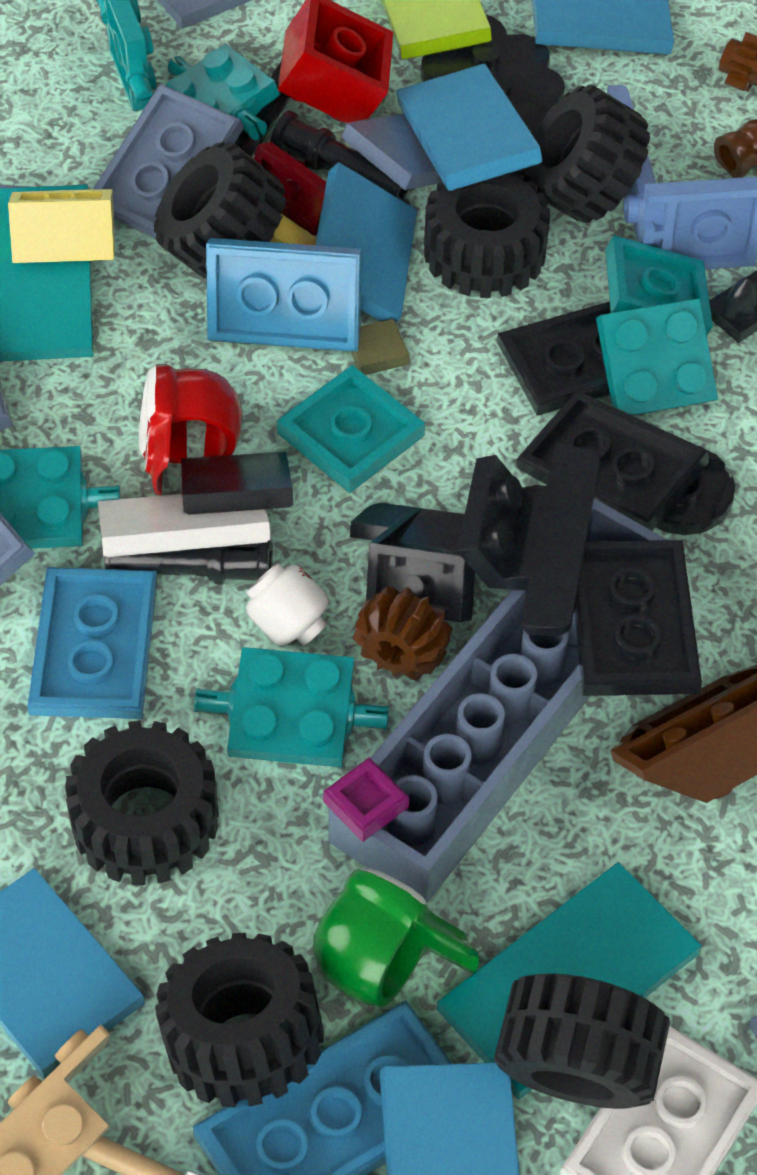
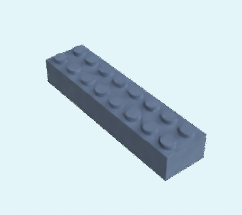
(477, 736)

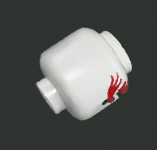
(287, 605)

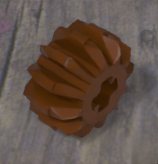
(402, 633)

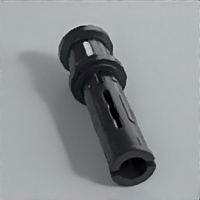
(321, 149)
(217, 563)

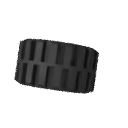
(589, 153)
(221, 197)
(493, 258)
(152, 841)
(582, 1040)
(247, 1056)

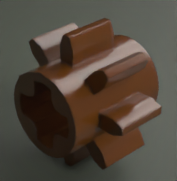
(740, 62)

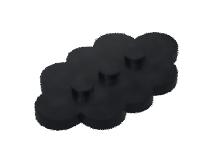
(516, 65)

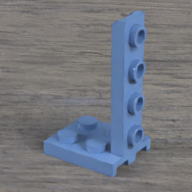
(694, 218)

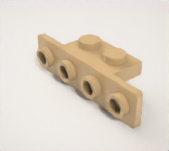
(49, 1119)

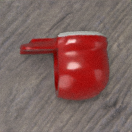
(183, 395)

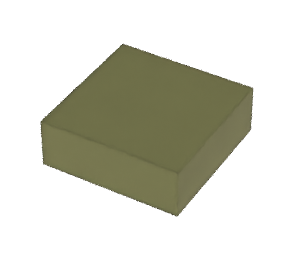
(380, 348)

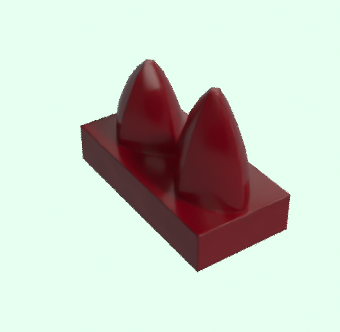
(302, 187)

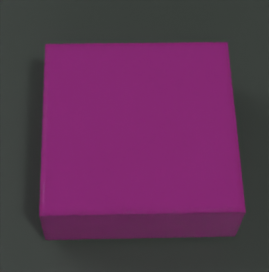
(366, 799)

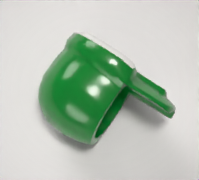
(379, 934)

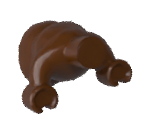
(738, 150)

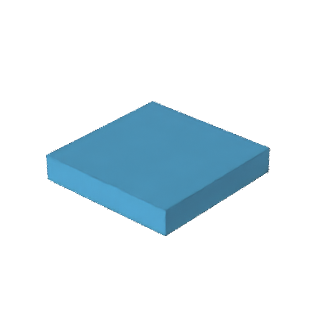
(448, 1120)

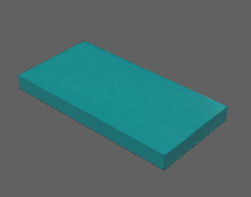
(42, 303)
(601, 933)

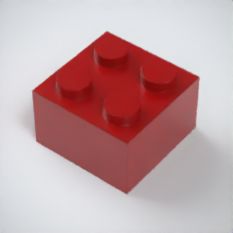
(336, 61)

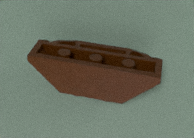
(699, 742)

